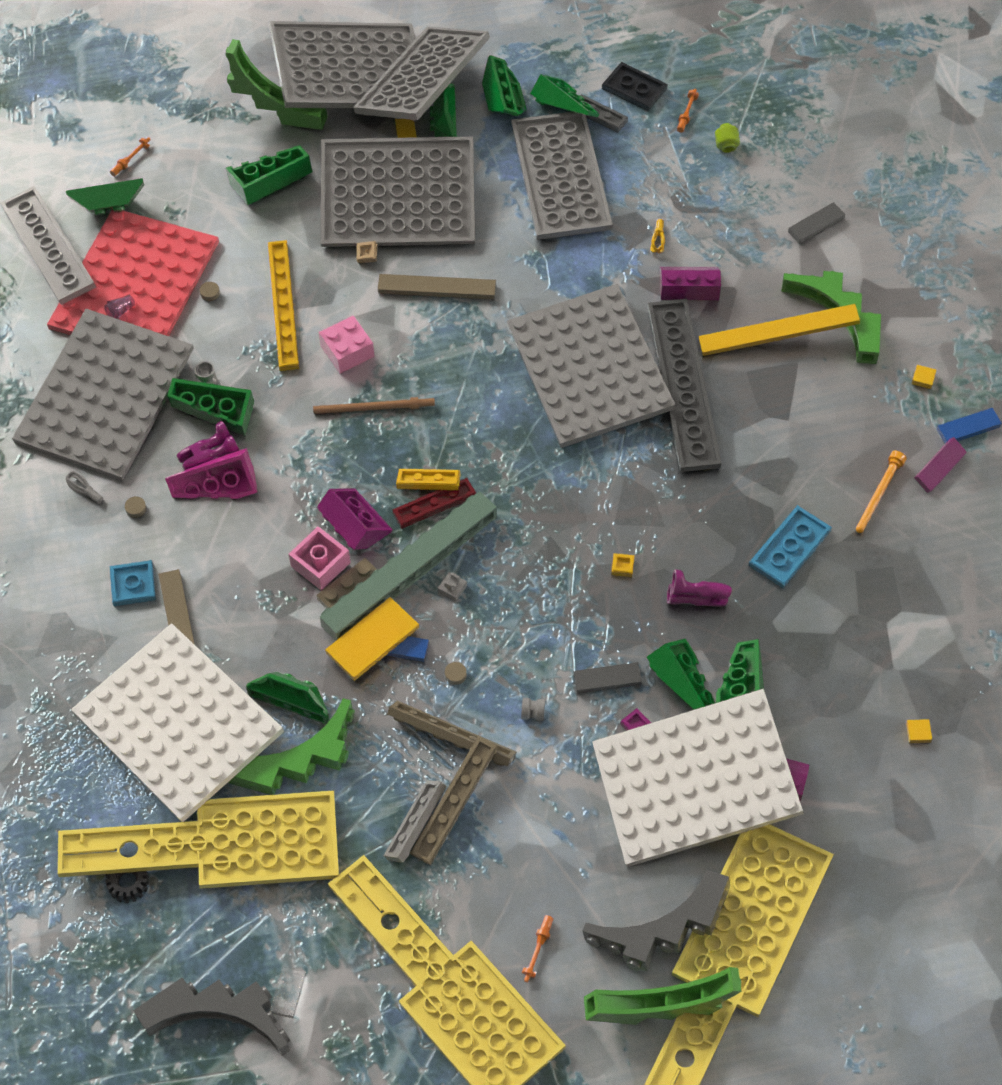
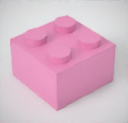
(346, 344)
(319, 558)

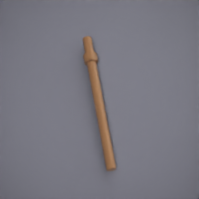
(413, 403)

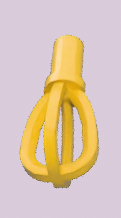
(658, 232)

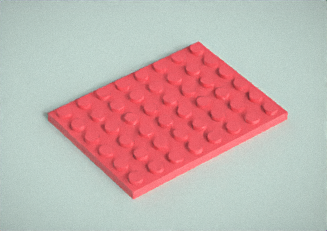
(144, 260)

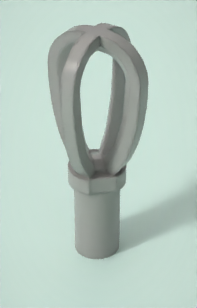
(88, 491)

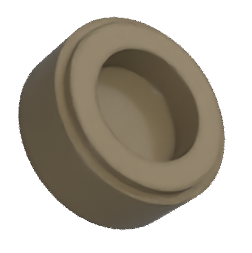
(209, 291)
(135, 507)
(455, 673)

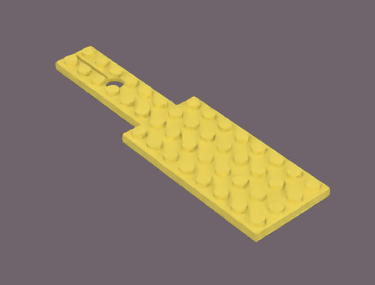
(766, 904)

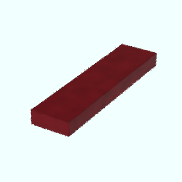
(432, 504)

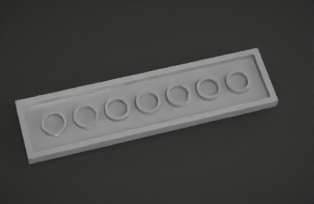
(48, 245)

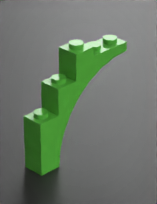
(267, 95)
(829, 293)
(298, 763)
(667, 1003)

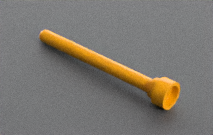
(896, 461)

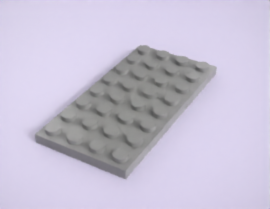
(421, 73)
(561, 175)

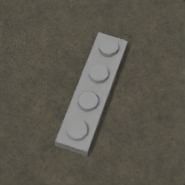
(415, 821)

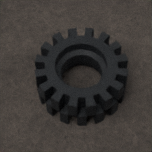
(132, 892)

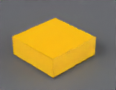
(924, 376)
(622, 565)
(919, 731)

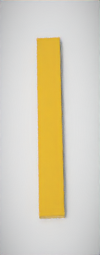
(283, 306)
(779, 329)

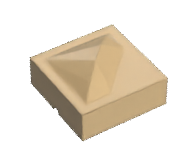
(367, 252)

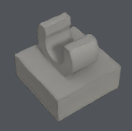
(452, 586)

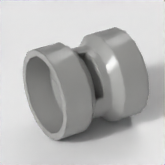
(205, 372)
(533, 709)

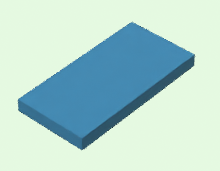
(790, 546)

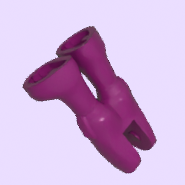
(202, 450)
(697, 594)

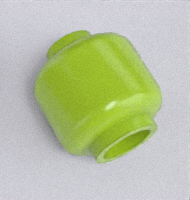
(727, 138)

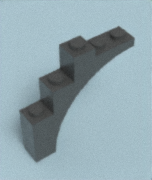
(668, 932)
(181, 1003)

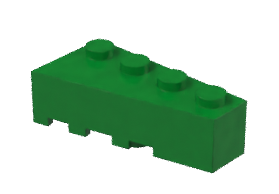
(269, 174)
(213, 403)

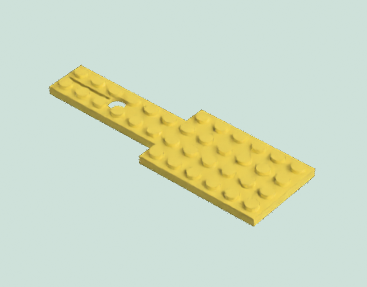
(231, 843)
(457, 997)

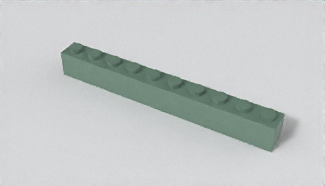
(410, 564)

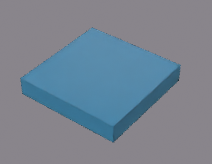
(132, 583)

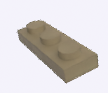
(345, 583)

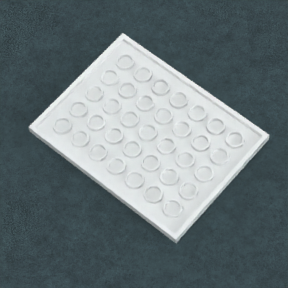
(177, 722)
(696, 778)

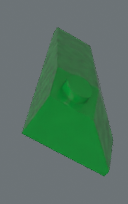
(560, 94)
(677, 667)
(744, 673)

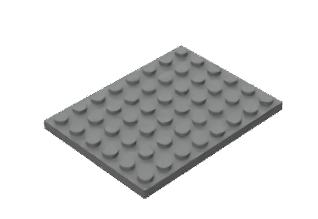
(334, 60)
(397, 191)
(590, 365)
(103, 394)

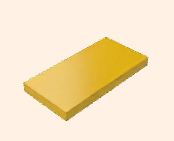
(372, 638)

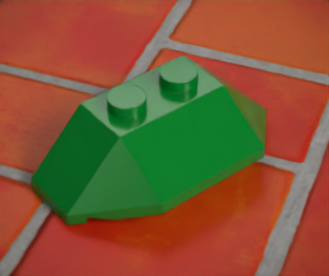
(502, 88)
(444, 114)
(107, 196)
(289, 694)

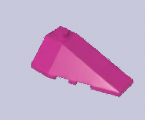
(223, 477)

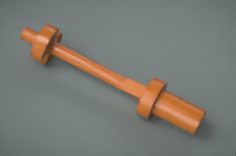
(684, 118)
(122, 164)
(543, 935)

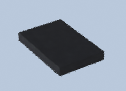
(634, 86)

